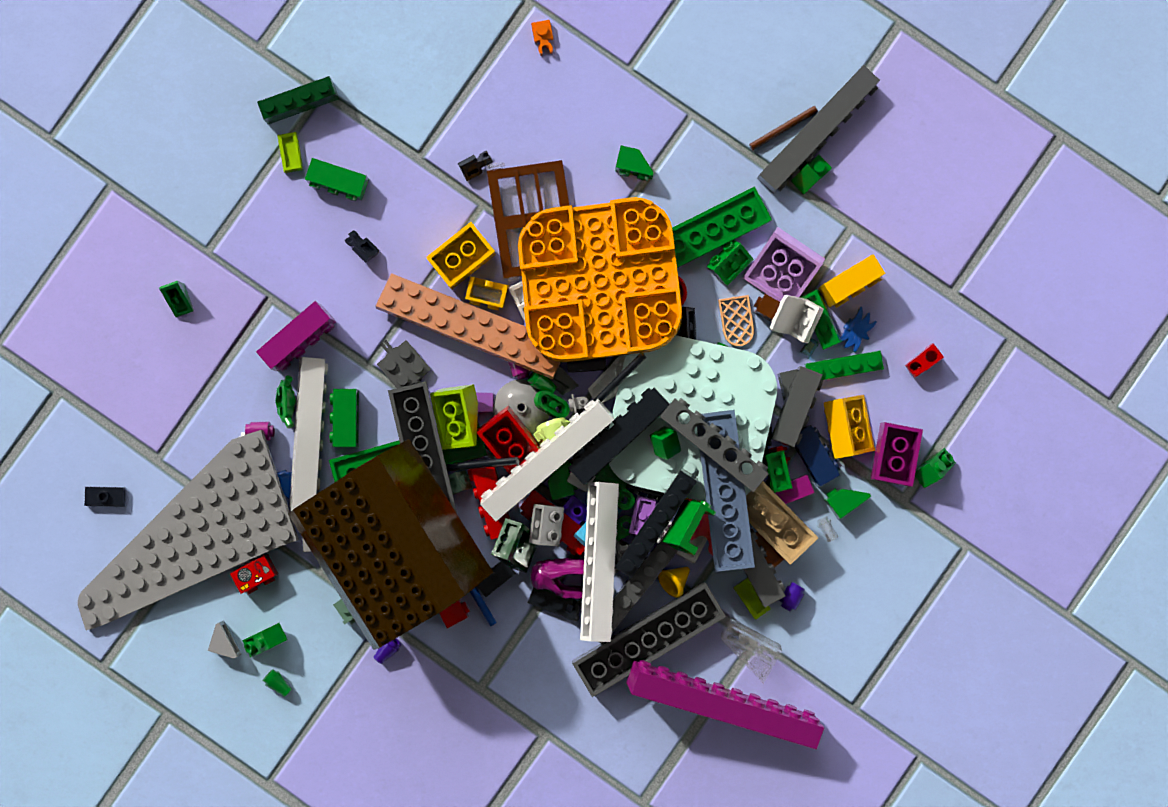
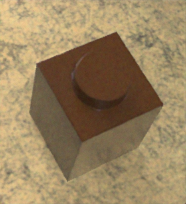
(766, 307)

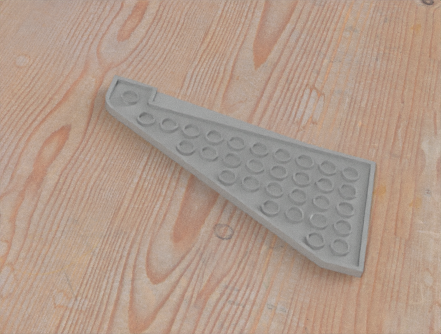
(211, 525)

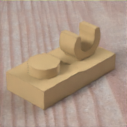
(768, 513)

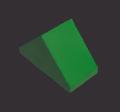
(177, 298)

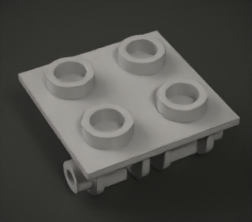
(577, 403)

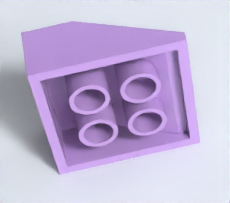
(783, 266)

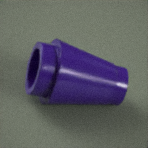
(387, 651)

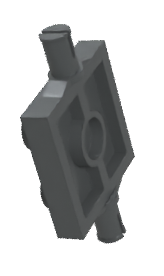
(403, 365)

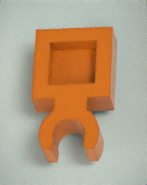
(542, 34)

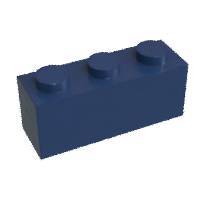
(816, 456)

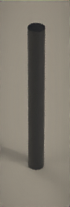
(621, 377)
(482, 464)

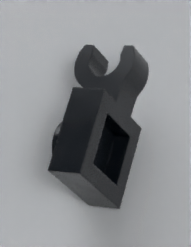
(473, 166)
(362, 247)

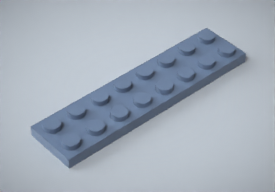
(727, 497)

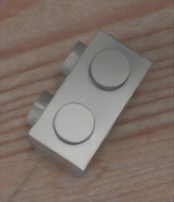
(546, 525)

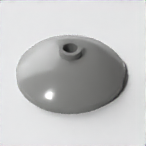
(518, 393)

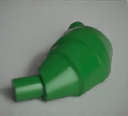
(286, 401)

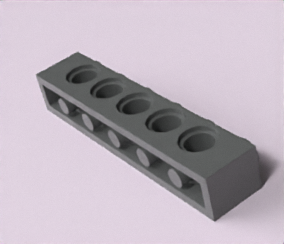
(671, 416)

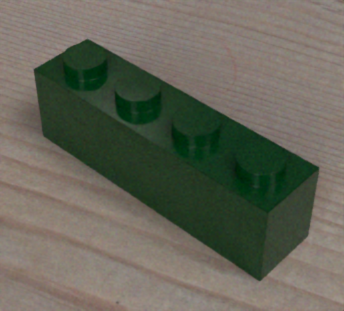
(298, 100)

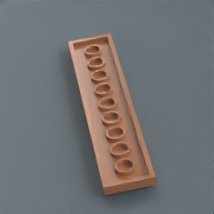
(463, 323)

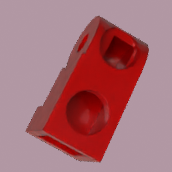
(924, 360)

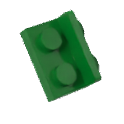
(730, 262)

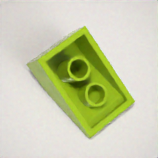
(456, 416)

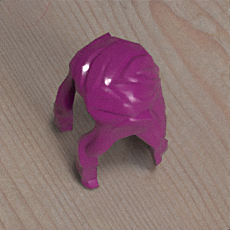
(546, 575)

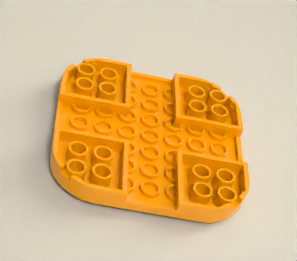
(600, 280)

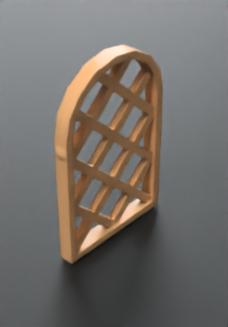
(720, 301)

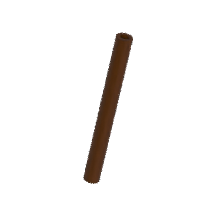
(784, 127)

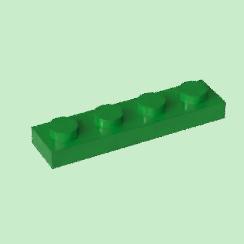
(847, 365)

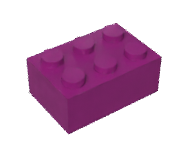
(896, 454)

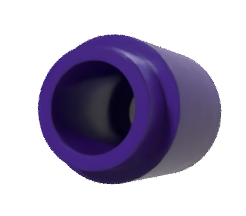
(792, 597)

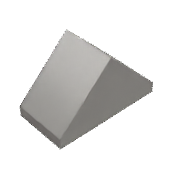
(223, 642)

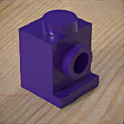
(569, 507)

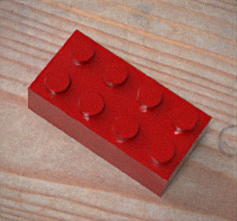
(508, 437)

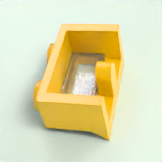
(486, 292)

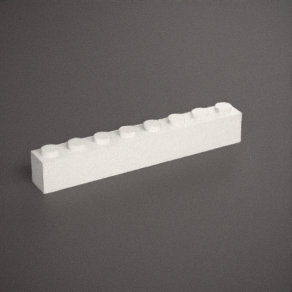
(307, 430)
(547, 459)
(599, 562)

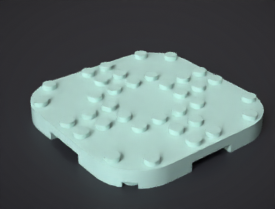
(710, 381)

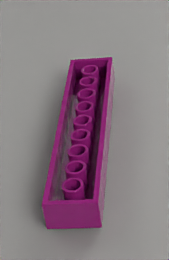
(725, 704)

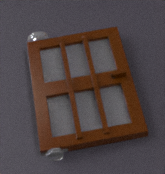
(518, 196)

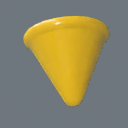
(674, 580)

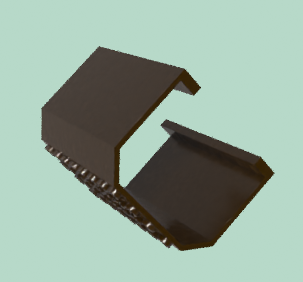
(391, 544)

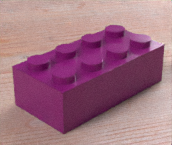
(296, 337)

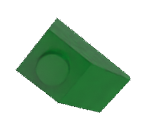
(844, 501)

